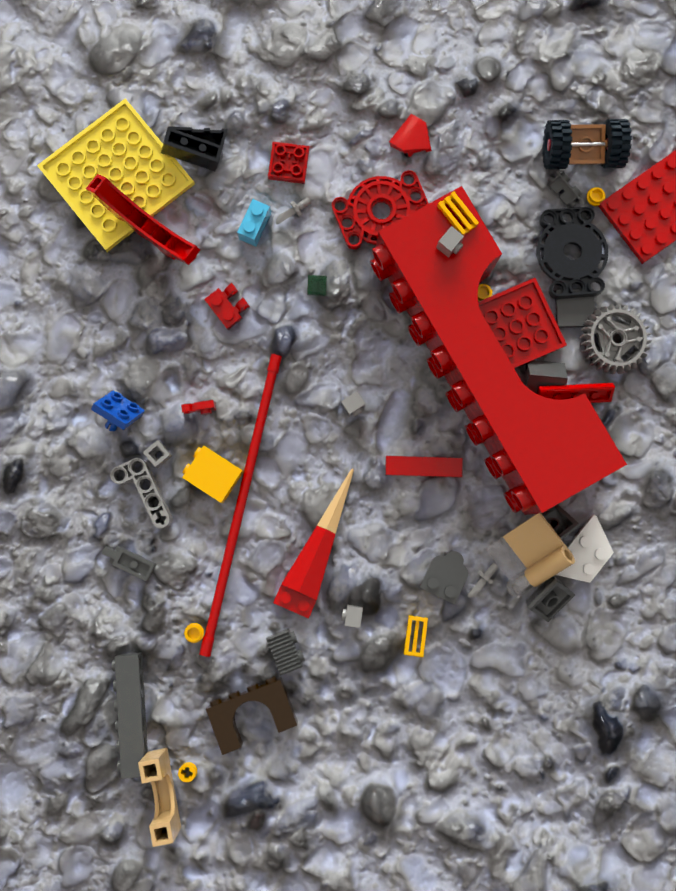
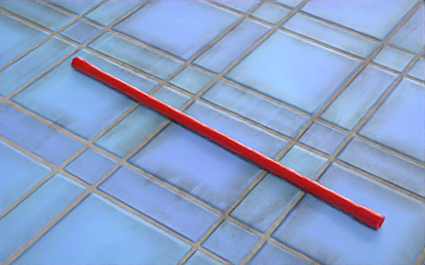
(208, 639)

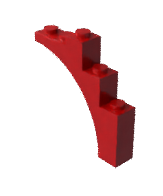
(141, 222)

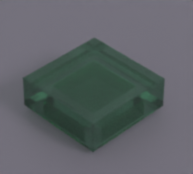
(317, 285)

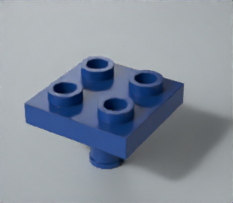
(117, 410)

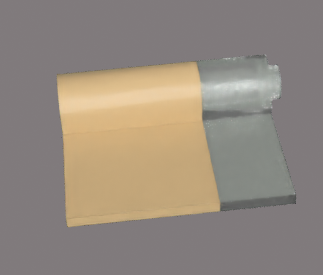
(530, 555)

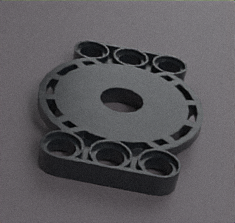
(562, 269)

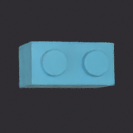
(254, 222)

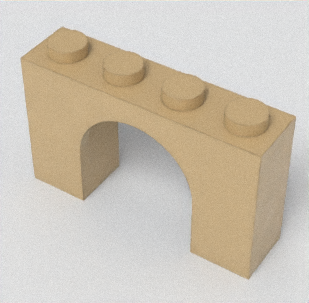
(156, 769)

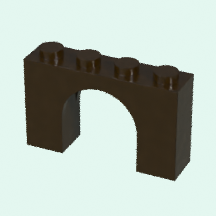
(222, 712)

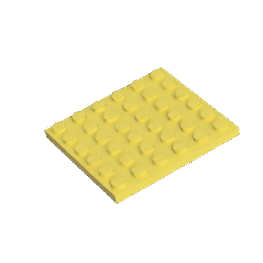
(129, 157)

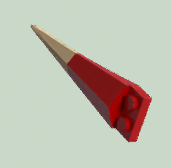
(304, 579)

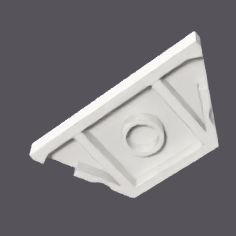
(589, 550)

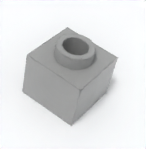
(450, 242)
(353, 404)
(151, 453)
(352, 616)

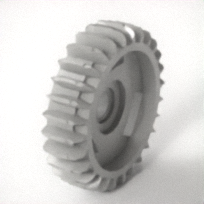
(611, 352)

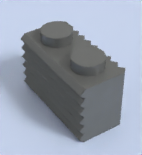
(285, 651)

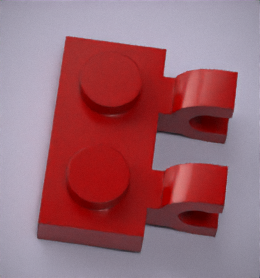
(223, 308)

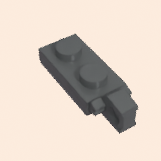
(130, 562)

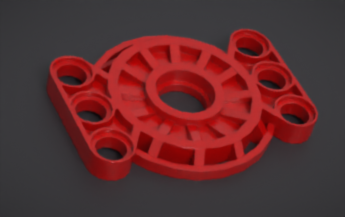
(380, 191)

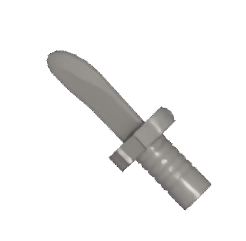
(296, 208)
(485, 577)

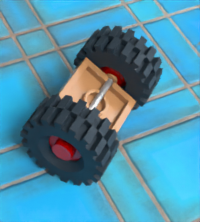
(586, 144)

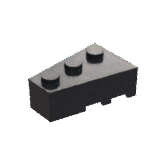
(195, 145)

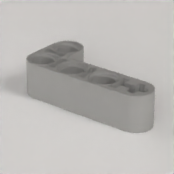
(146, 495)

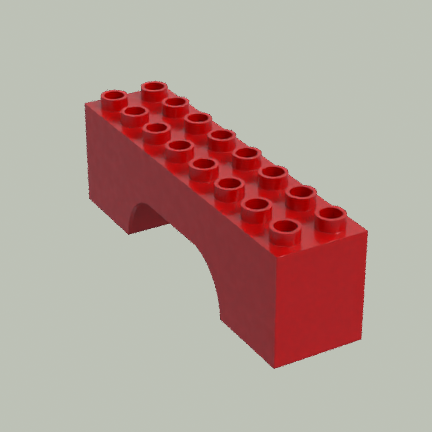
(534, 442)

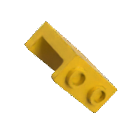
(212, 474)

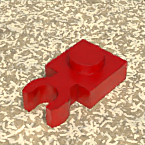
(203, 407)

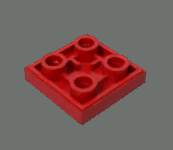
(288, 162)

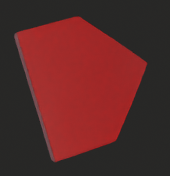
(412, 136)

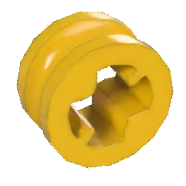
(182, 776)

